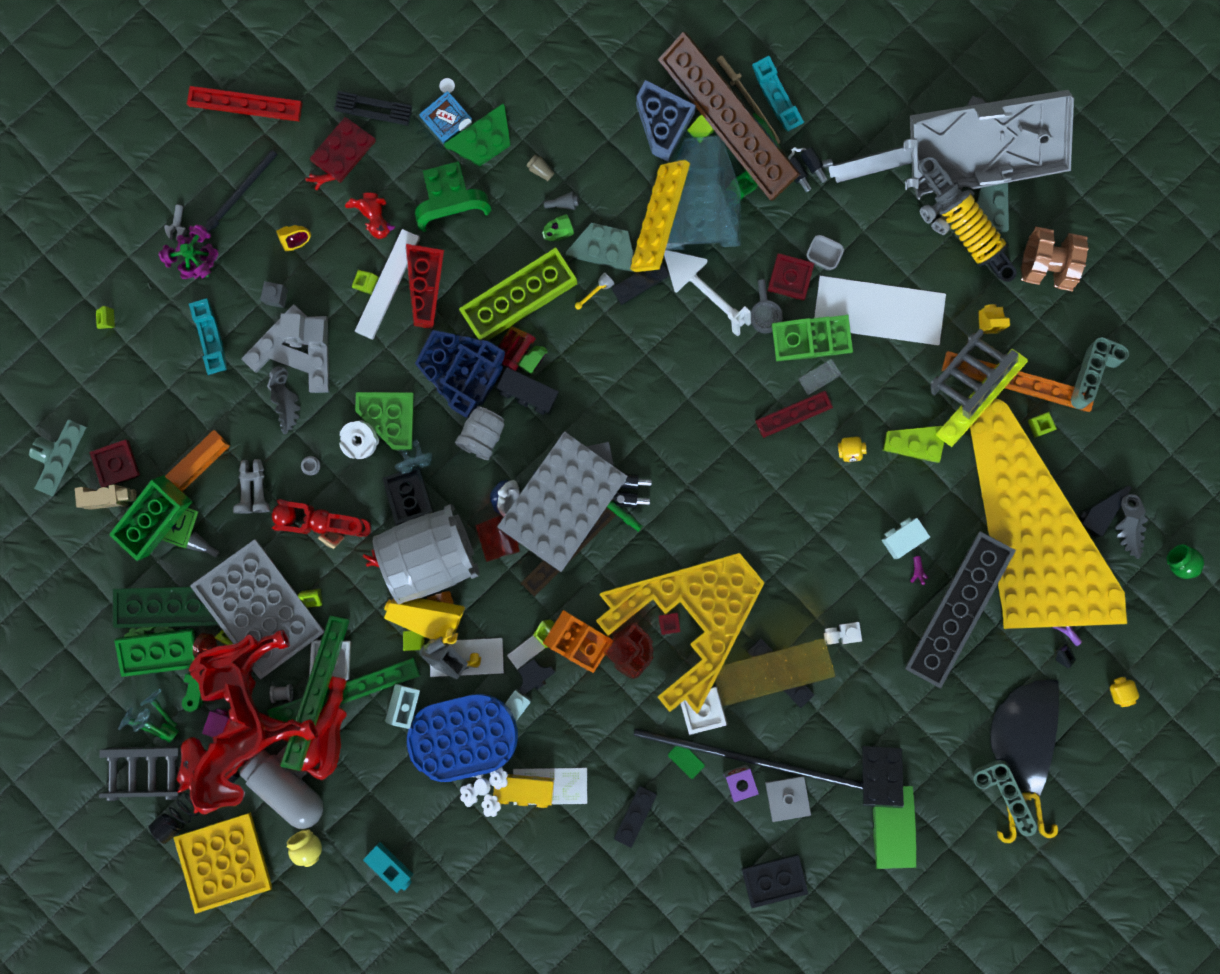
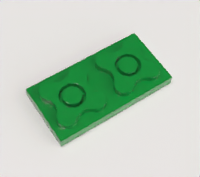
(155, 652)

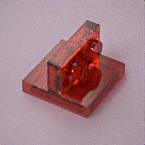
(494, 541)

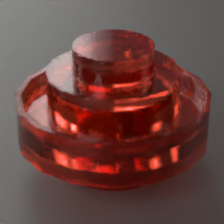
(203, 643)

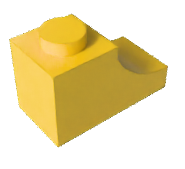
(992, 319)

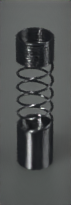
(165, 827)

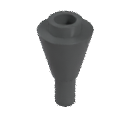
(567, 201)
(197, 543)

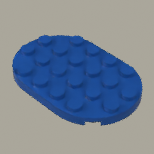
(462, 737)

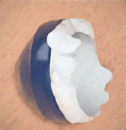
(504, 496)

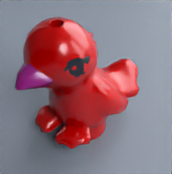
(371, 208)

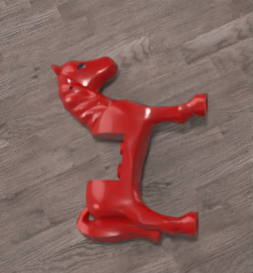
(227, 677)
(322, 750)

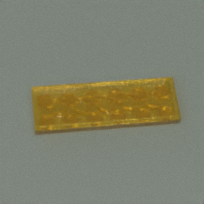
(774, 672)

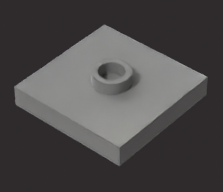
(788, 798)

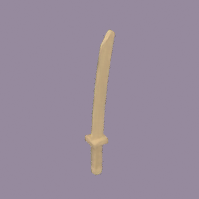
(735, 80)

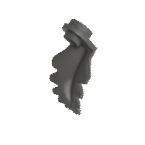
(283, 398)
(1132, 525)

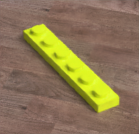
(959, 424)

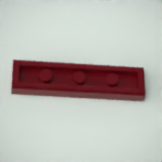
(794, 414)

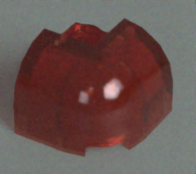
(631, 651)

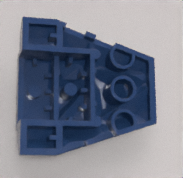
(461, 369)

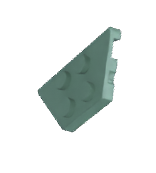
(604, 247)

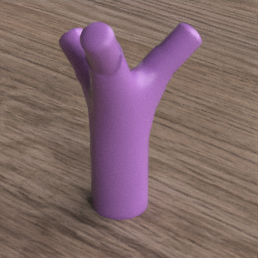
(1070, 633)

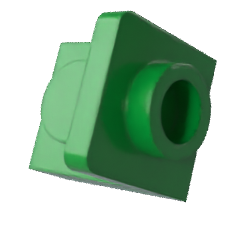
(746, 184)

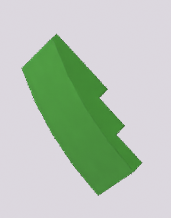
(812, 338)
(895, 834)

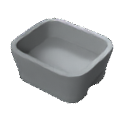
(825, 252)

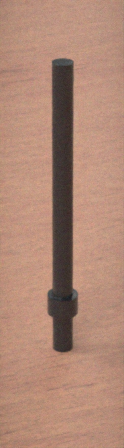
(213, 222)

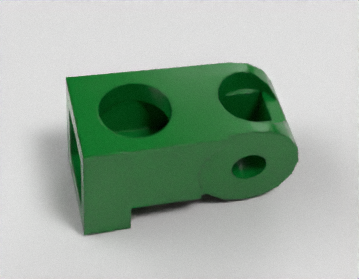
(193, 698)

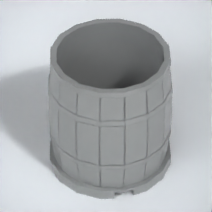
(425, 555)

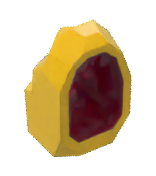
(293, 237)

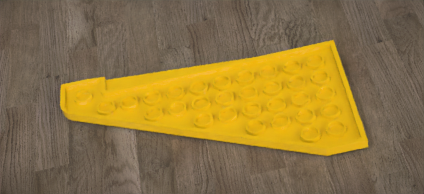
(1056, 567)

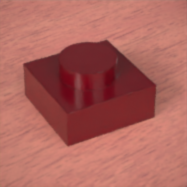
(669, 623)

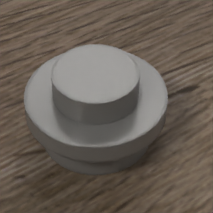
(310, 465)

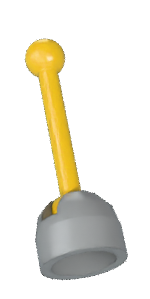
(604, 282)

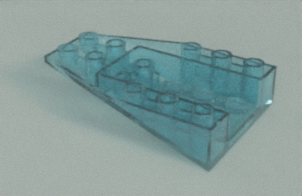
(710, 197)

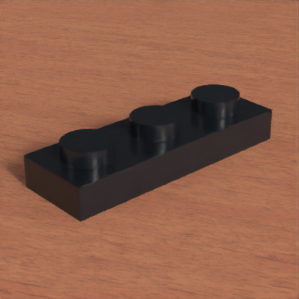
(638, 284)
(635, 816)

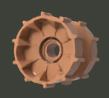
(1065, 261)

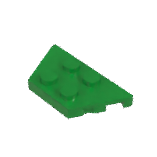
(483, 138)

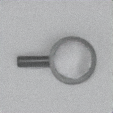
(765, 311)

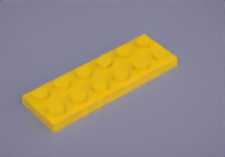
(660, 216)

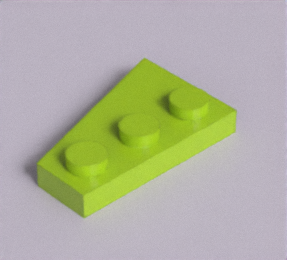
(915, 443)

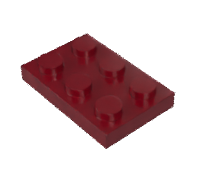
(342, 149)

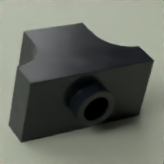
(534, 675)

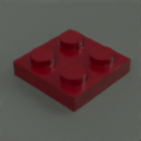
(790, 276)
(114, 463)

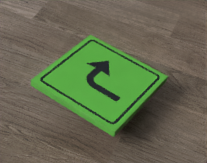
(182, 529)

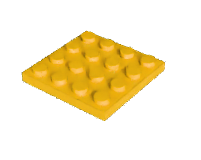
(222, 863)

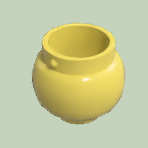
(304, 848)

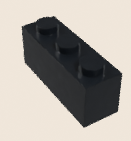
(527, 391)

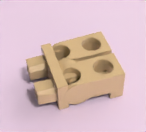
(104, 497)

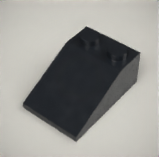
(407, 496)

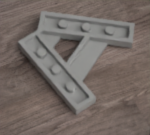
(273, 348)

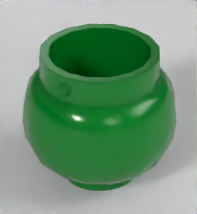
(1185, 561)

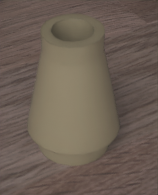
(539, 167)

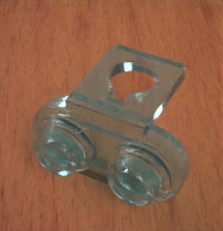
(421, 459)

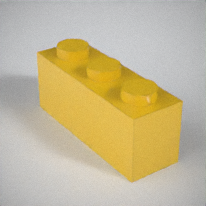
(526, 790)

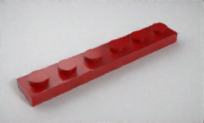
(244, 103)

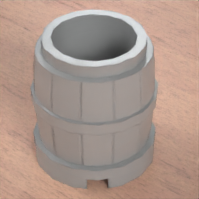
(481, 433)

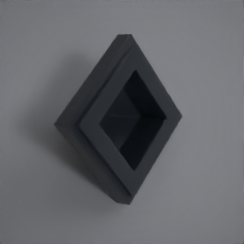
(1065, 656)

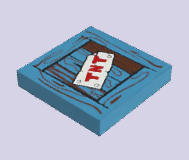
(444, 117)

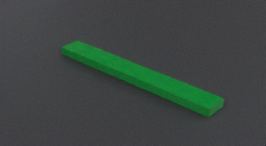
(357, 687)
(316, 689)

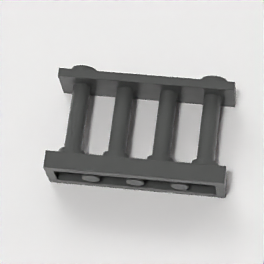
(982, 391)
(132, 755)

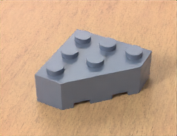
(663, 118)

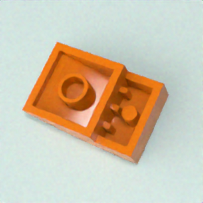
(577, 641)

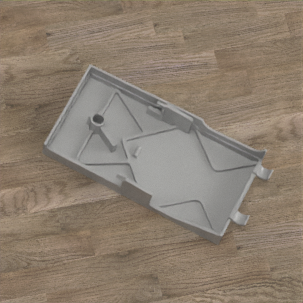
(994, 141)

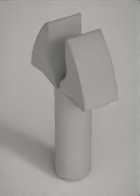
(176, 225)

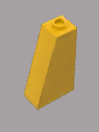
(425, 616)

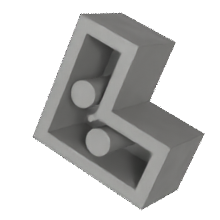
(300, 330)

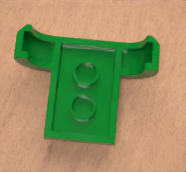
(448, 195)

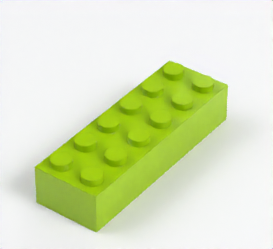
(518, 295)

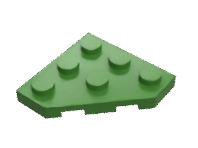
(389, 416)

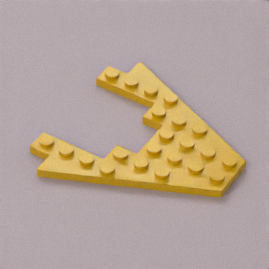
(717, 598)

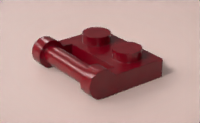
(510, 344)

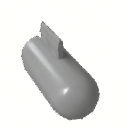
(283, 789)

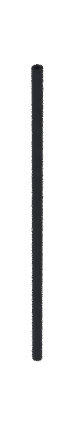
(748, 758)

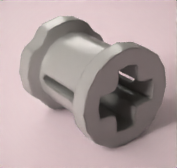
(281, 693)

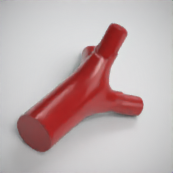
(320, 179)
(373, 560)

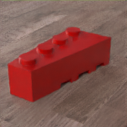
(424, 274)

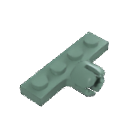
(56, 456)

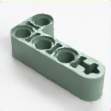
(1100, 359)
(1010, 798)

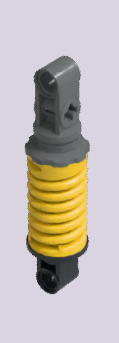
(968, 221)

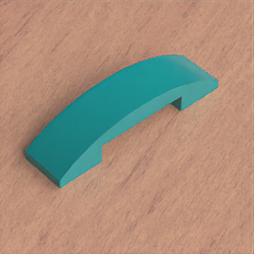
(776, 95)
(209, 336)

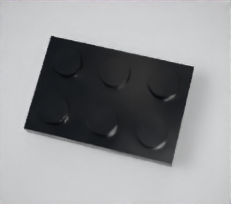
(882, 777)
(774, 881)

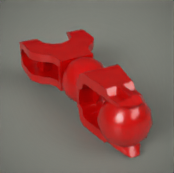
(318, 521)

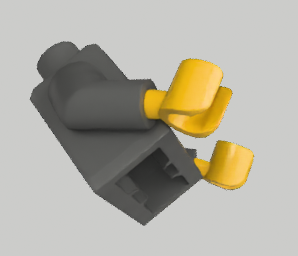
(445, 658)

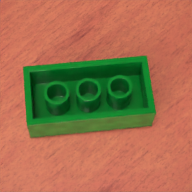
(150, 517)

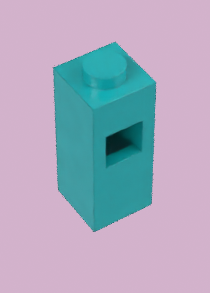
(389, 868)

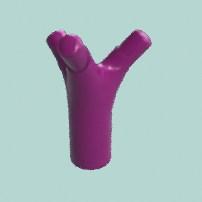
(918, 571)

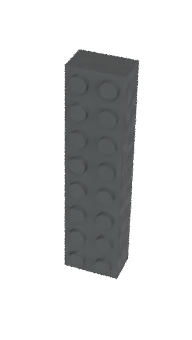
(960, 609)

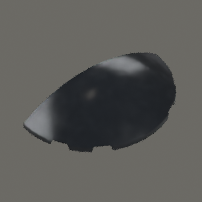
(1026, 733)

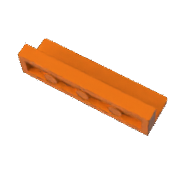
(197, 460)

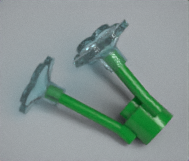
(165, 732)

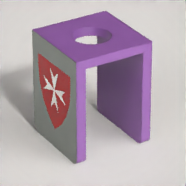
(741, 773)

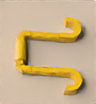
(1027, 796)

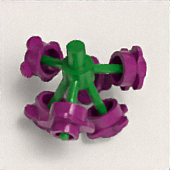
(187, 250)

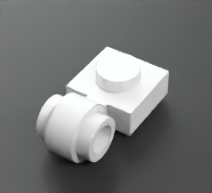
(848, 633)

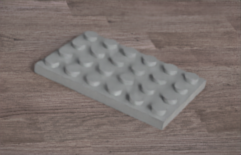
(562, 501)
(255, 599)

